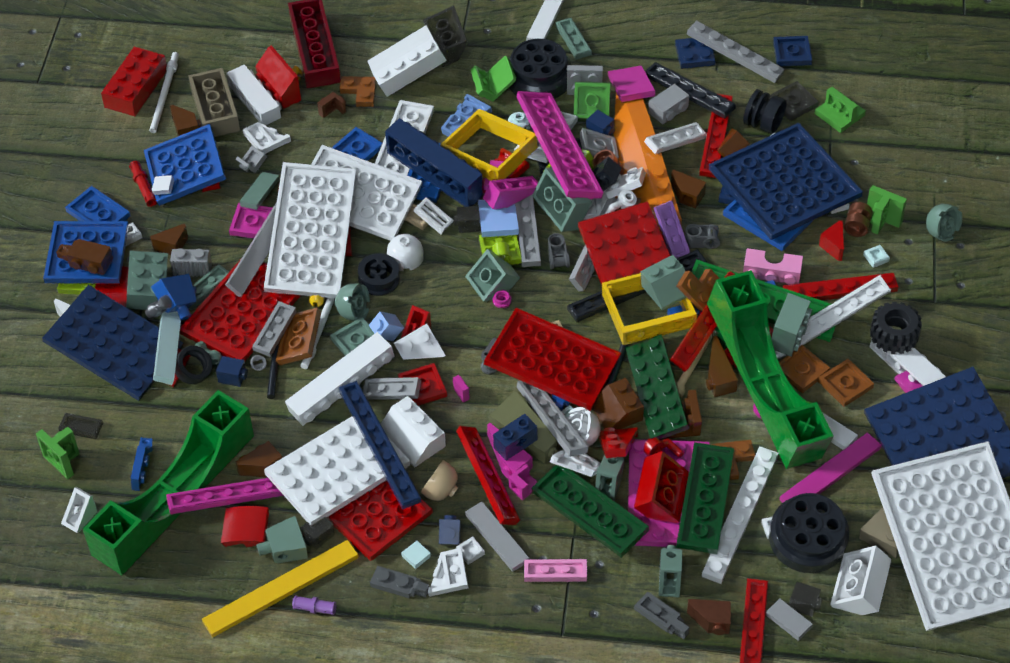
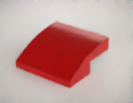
(245, 525)

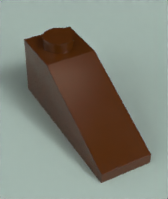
(721, 375)

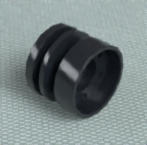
(765, 111)

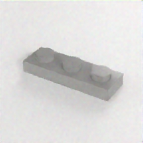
(274, 329)
(392, 388)

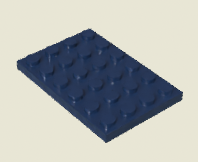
(108, 341)

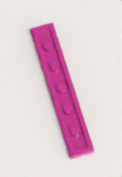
(835, 468)
(221, 495)

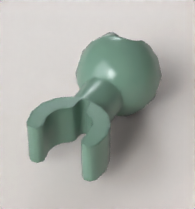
(214, 354)

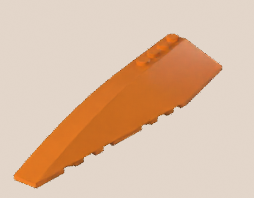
(631, 129)

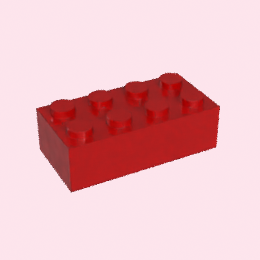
(134, 81)

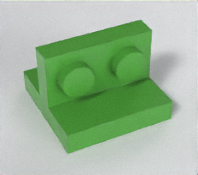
(591, 97)
(839, 110)
(886, 208)
(59, 450)

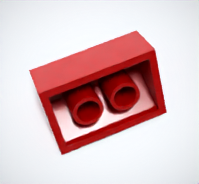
(278, 78)
(661, 488)

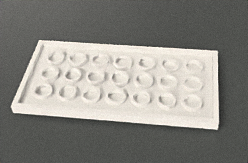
(310, 230)

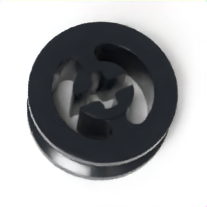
(378, 265)

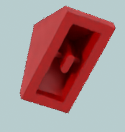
(832, 240)
(416, 319)

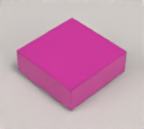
(461, 388)

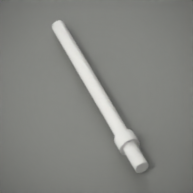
(171, 69)
(324, 315)

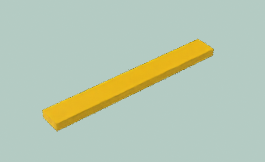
(279, 588)

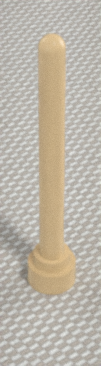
(685, 375)

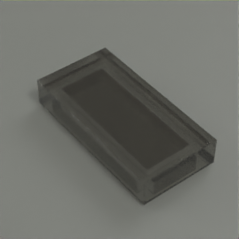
(81, 425)

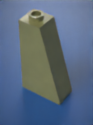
(512, 409)

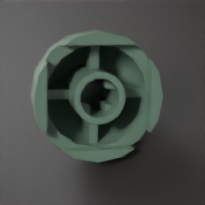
(944, 221)
(352, 301)

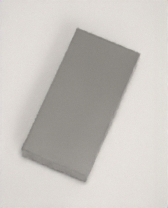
(789, 619)

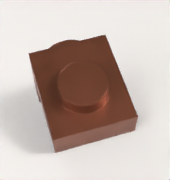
(330, 104)

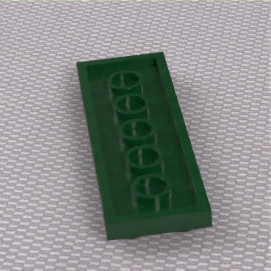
(657, 388)
(705, 498)
(590, 509)

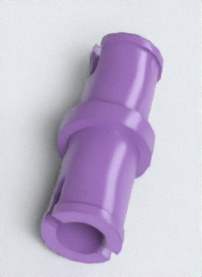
(314, 605)

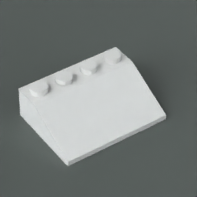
(406, 61)

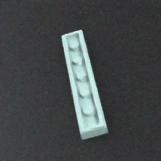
(167, 348)

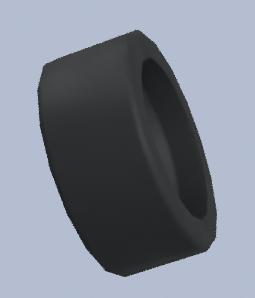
(202, 355)

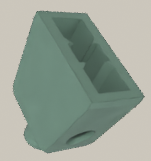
(608, 469)
(284, 542)
(670, 562)

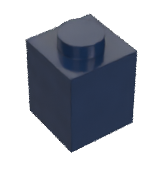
(600, 123)
(231, 371)

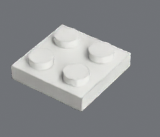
(629, 181)

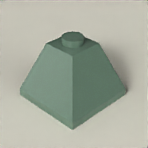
(491, 275)

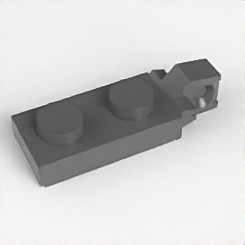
(398, 583)
(662, 615)

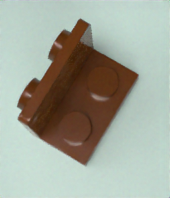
(693, 416)

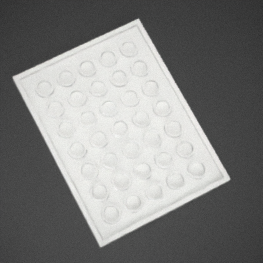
(951, 532)

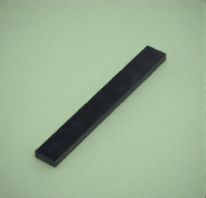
(595, 303)

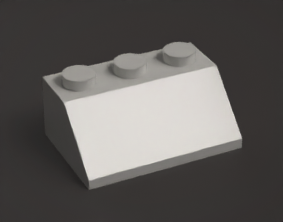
(413, 431)
(861, 581)

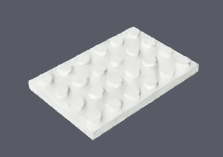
(379, 194)
(329, 471)

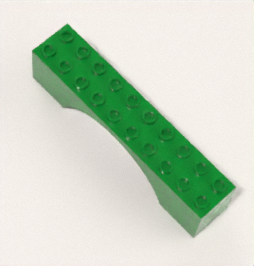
(792, 422)
(129, 528)

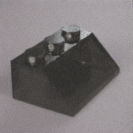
(448, 34)

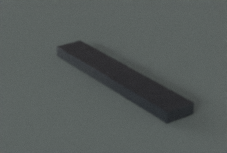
(697, 93)

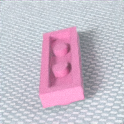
(555, 570)

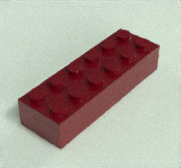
(314, 43)

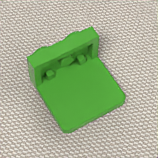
(495, 81)

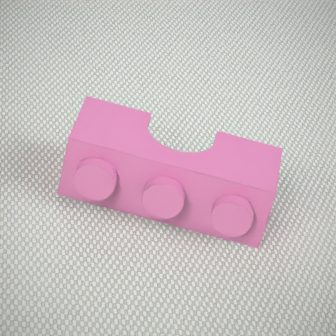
(786, 271)

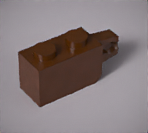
(86, 256)

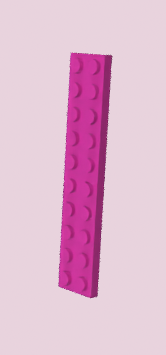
(559, 145)

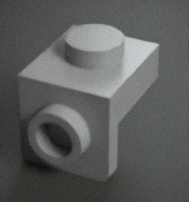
(252, 160)

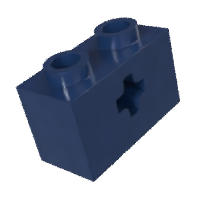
(515, 437)

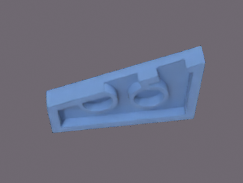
(463, 112)

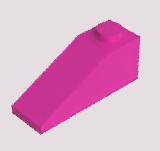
(509, 191)
(514, 463)

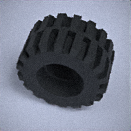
(895, 339)

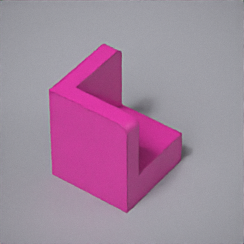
(521, 482)

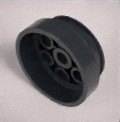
(540, 67)
(809, 556)

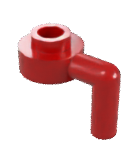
(655, 445)

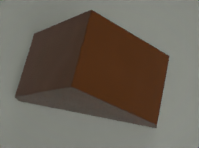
(733, 142)
(170, 239)

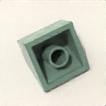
(661, 282)

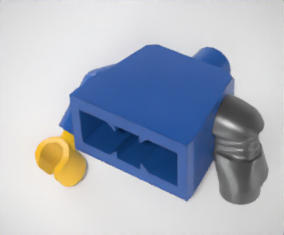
(173, 295)

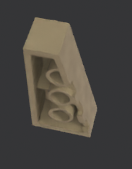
(878, 533)

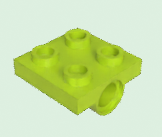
(503, 246)

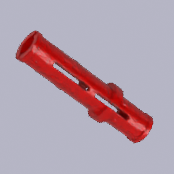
(140, 177)

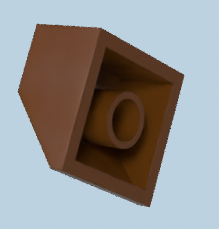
(618, 405)

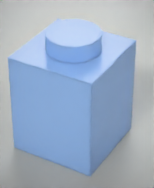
(386, 325)

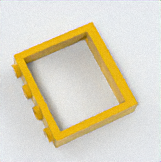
(499, 127)
(646, 329)

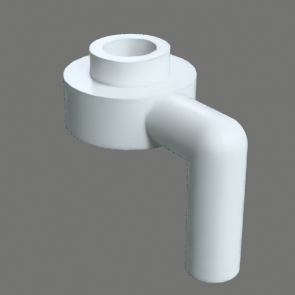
(622, 201)

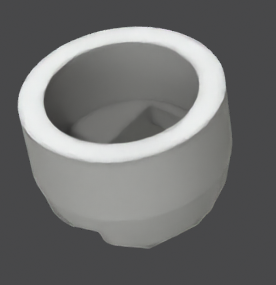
(259, 366)

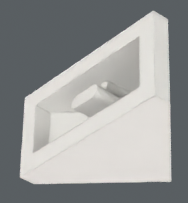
(79, 510)

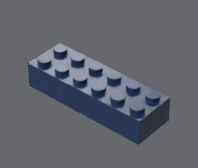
(434, 163)

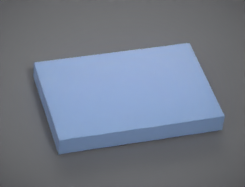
(497, 221)

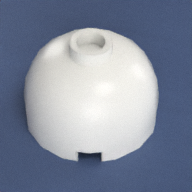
(406, 251)
(585, 424)

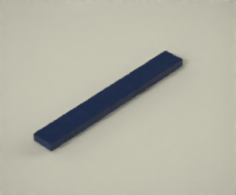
(380, 445)

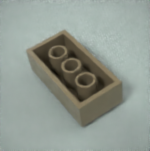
(214, 101)

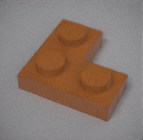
(362, 86)
(697, 290)
(742, 452)

